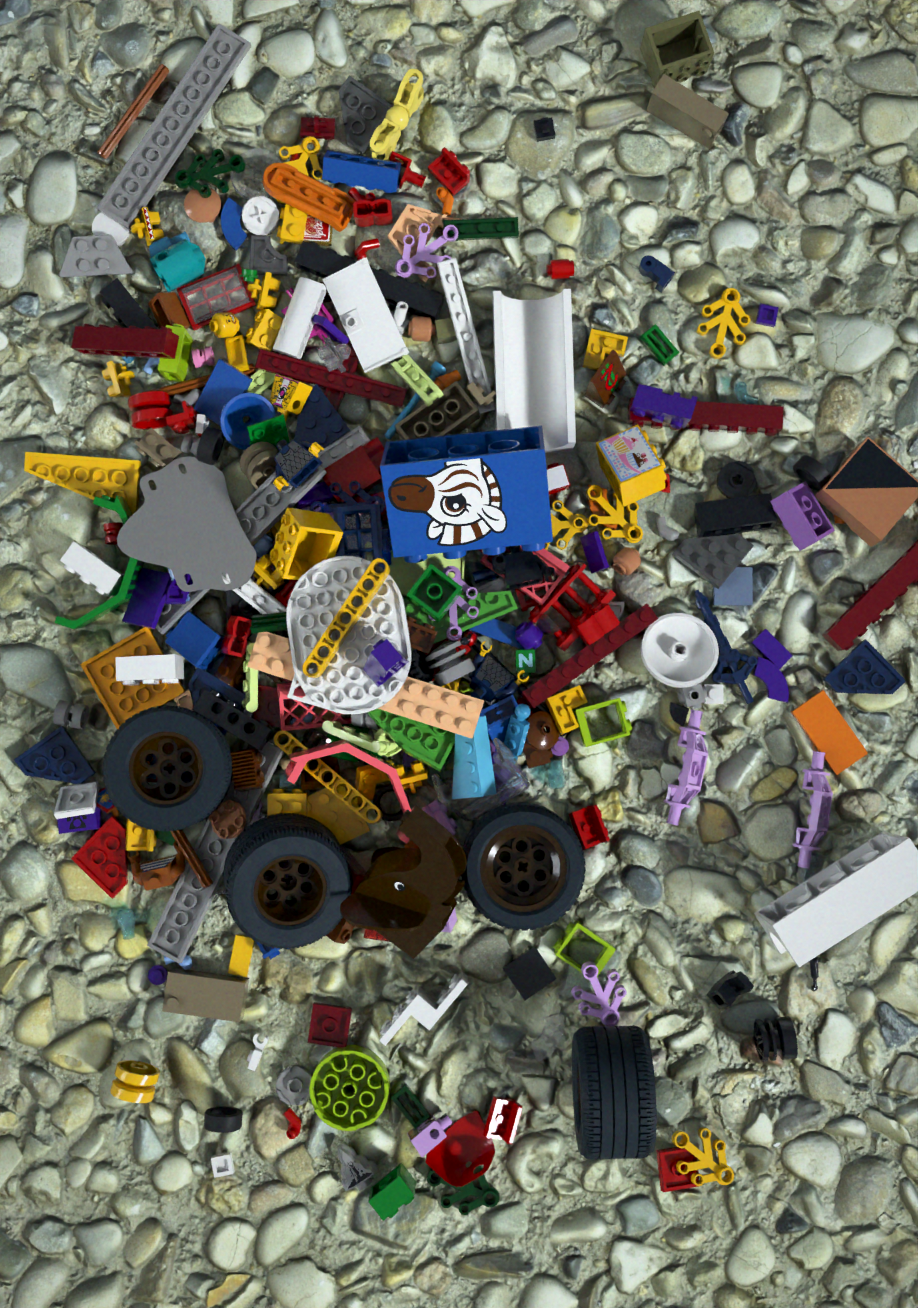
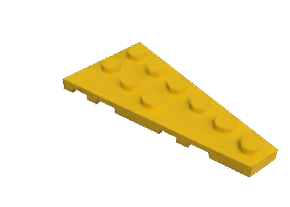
(89, 475)

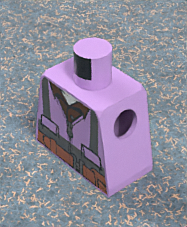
(424, 1139)

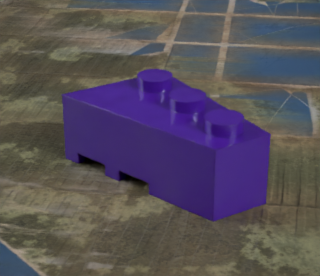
(663, 406)
(384, 661)

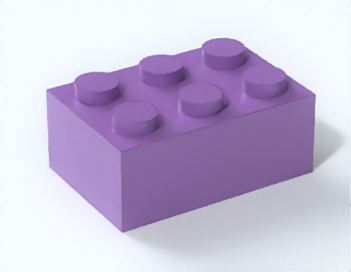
(802, 516)

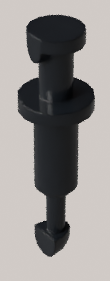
(814, 971)

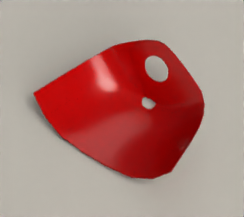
(463, 1144)

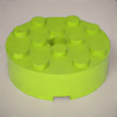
(345, 1108)

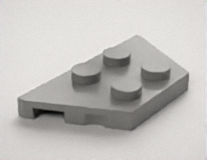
(94, 258)

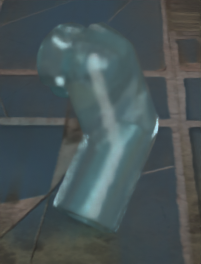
(742, 395)

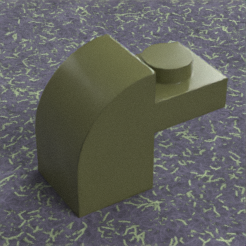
(445, 330)

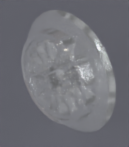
(250, 157)

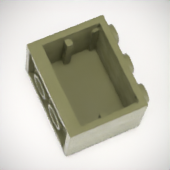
(677, 48)

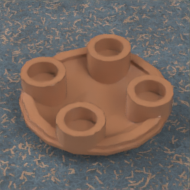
(202, 209)
(228, 819)

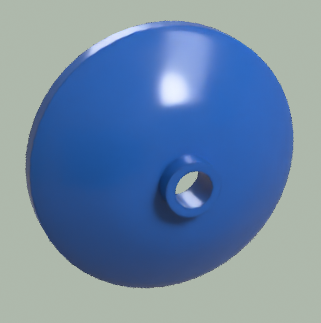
(234, 411)

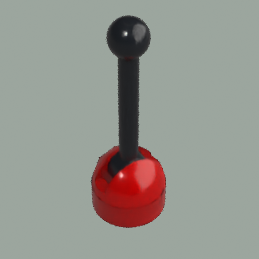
(468, 639)

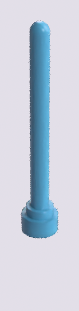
(436, 371)

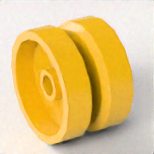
(135, 1081)

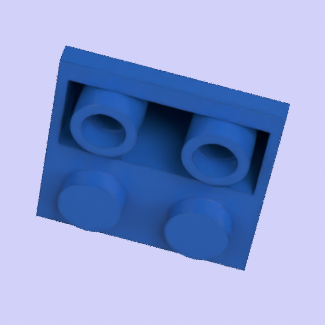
(498, 717)

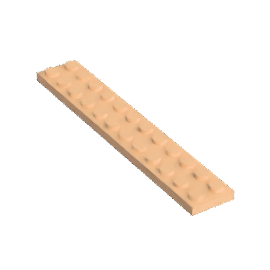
(415, 699)

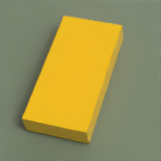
(237, 352)
(241, 955)

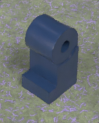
(656, 271)

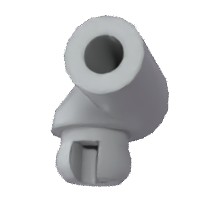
(191, 398)
(665, 531)

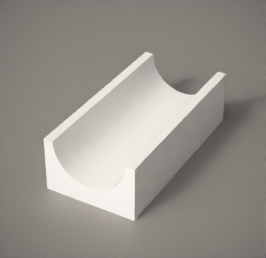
(535, 367)
(842, 897)

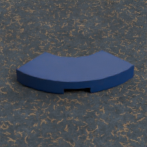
(231, 224)

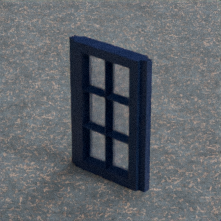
(360, 530)

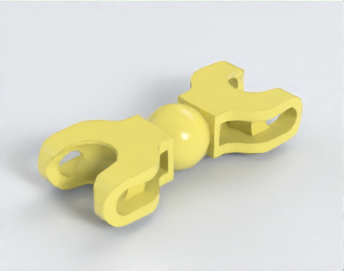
(397, 117)

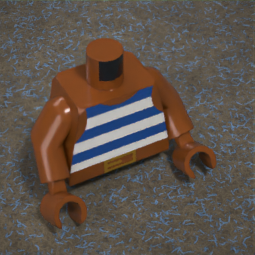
(157, 872)

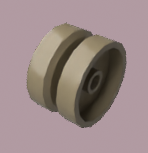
(259, 462)

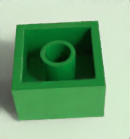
(434, 592)
(392, 1192)

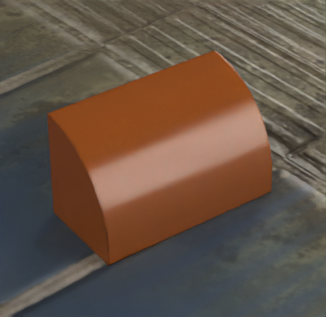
(168, 310)

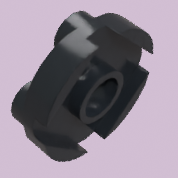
(734, 469)

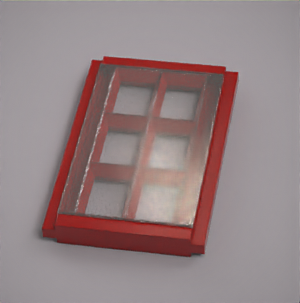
(215, 294)

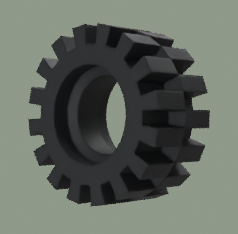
(420, 668)

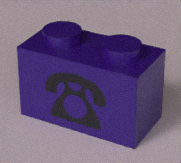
(81, 822)

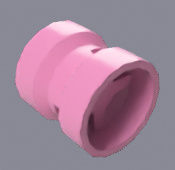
(203, 357)

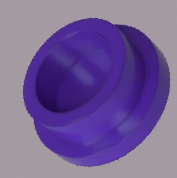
(157, 974)

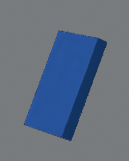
(221, 386)

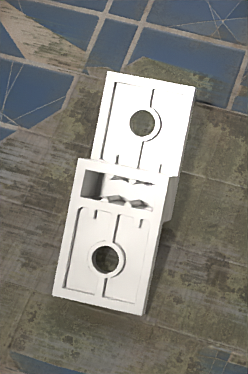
(423, 1007)

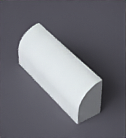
(298, 318)

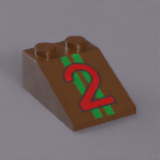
(606, 381)

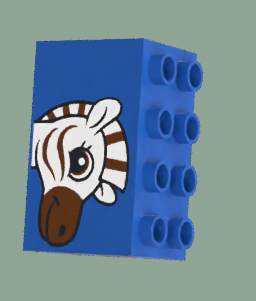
(467, 493)

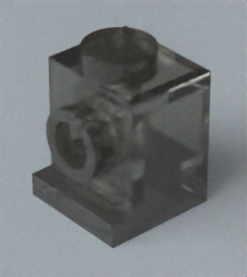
(313, 737)

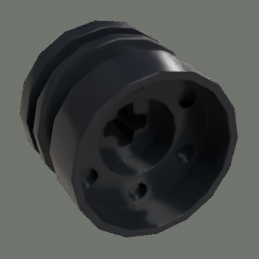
(777, 1038)

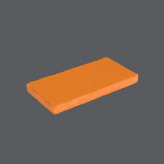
(829, 732)

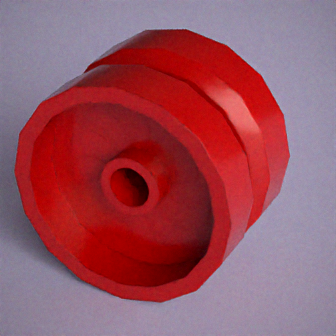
(150, 409)

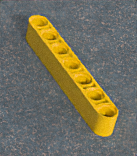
(347, 608)
(336, 782)

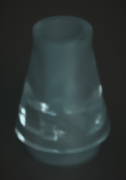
(556, 775)
(126, 922)

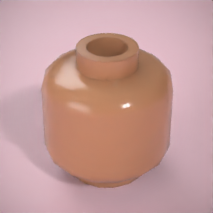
(421, 328)
(626, 561)

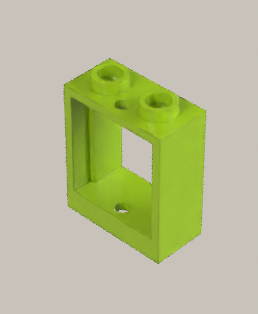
(176, 368)
(584, 730)
(601, 959)

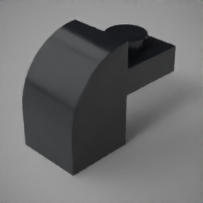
(729, 988)

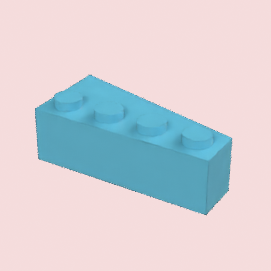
(473, 764)

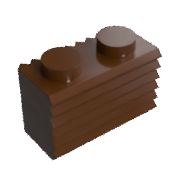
(247, 770)

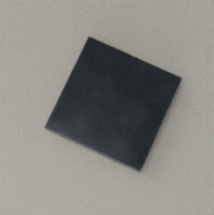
(529, 973)

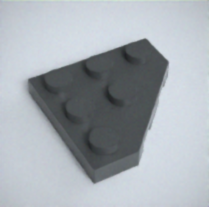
(361, 113)
(713, 556)

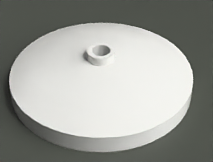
(684, 635)

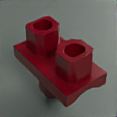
(318, 127)

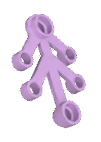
(423, 253)
(460, 602)
(601, 996)

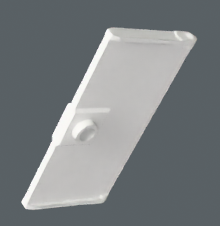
(365, 315)

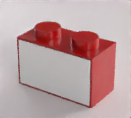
(557, 478)

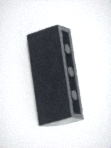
(734, 515)

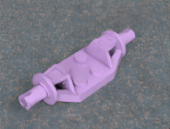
(693, 768)
(820, 812)

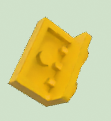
(293, 225)
(264, 330)
(287, 802)
(139, 838)

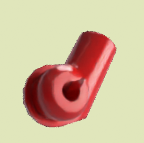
(294, 1123)

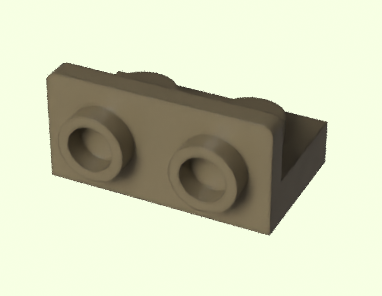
(477, 393)
(157, 448)

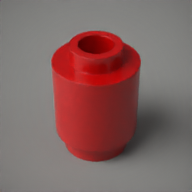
(560, 269)

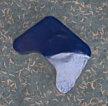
(386, 546)

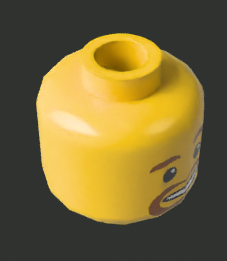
(224, 325)

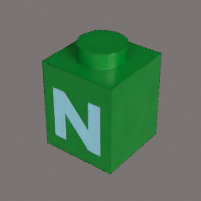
(525, 661)

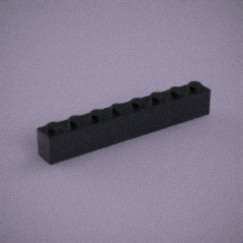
(394, 289)

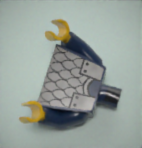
(295, 462)
(491, 679)

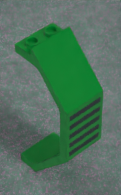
(129, 580)

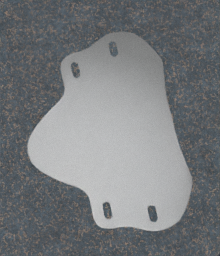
(190, 528)

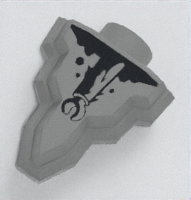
(355, 1168)

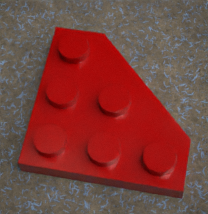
(106, 857)

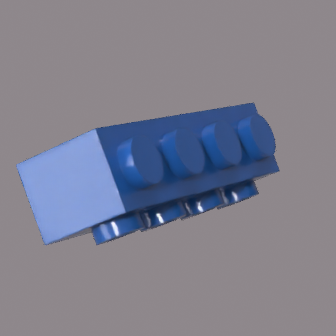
(361, 171)

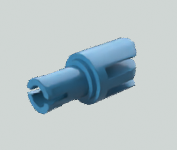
(164, 243)

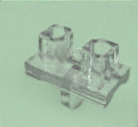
(334, 354)

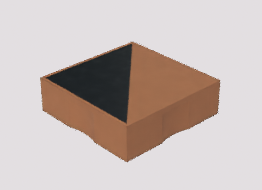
(869, 492)

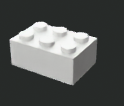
(92, 569)
(149, 669)

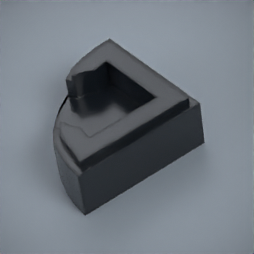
(678, 713)

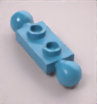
(517, 730)

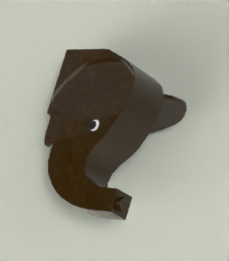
(410, 889)

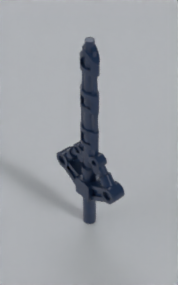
(727, 656)

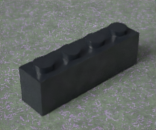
(125, 306)

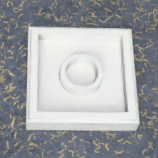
(77, 800)

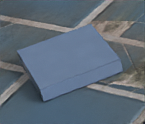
(736, 589)

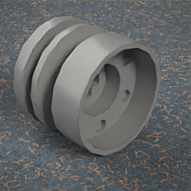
(449, 663)

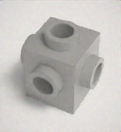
(685, 696)

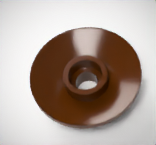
(536, 736)

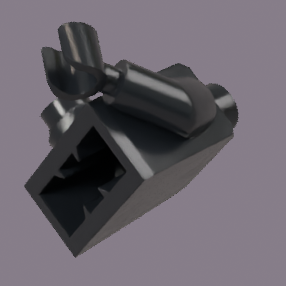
(521, 568)

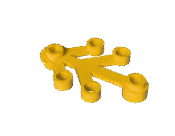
(306, 153)
(724, 320)
(616, 517)
(557, 525)
(705, 1159)

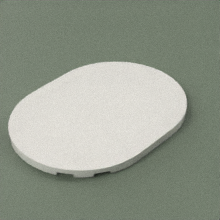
(310, 610)

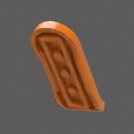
(308, 195)

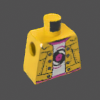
(289, 395)

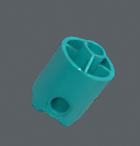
(179, 264)

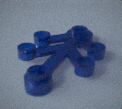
(349, 501)

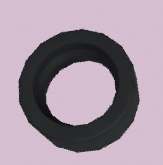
(210, 445)
(812, 472)
(376, 801)
(223, 1119)

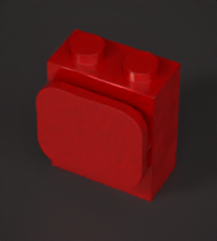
(352, 467)

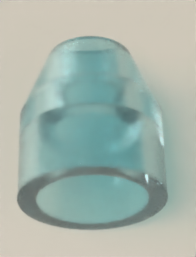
(284, 784)

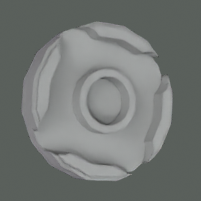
(294, 1085)

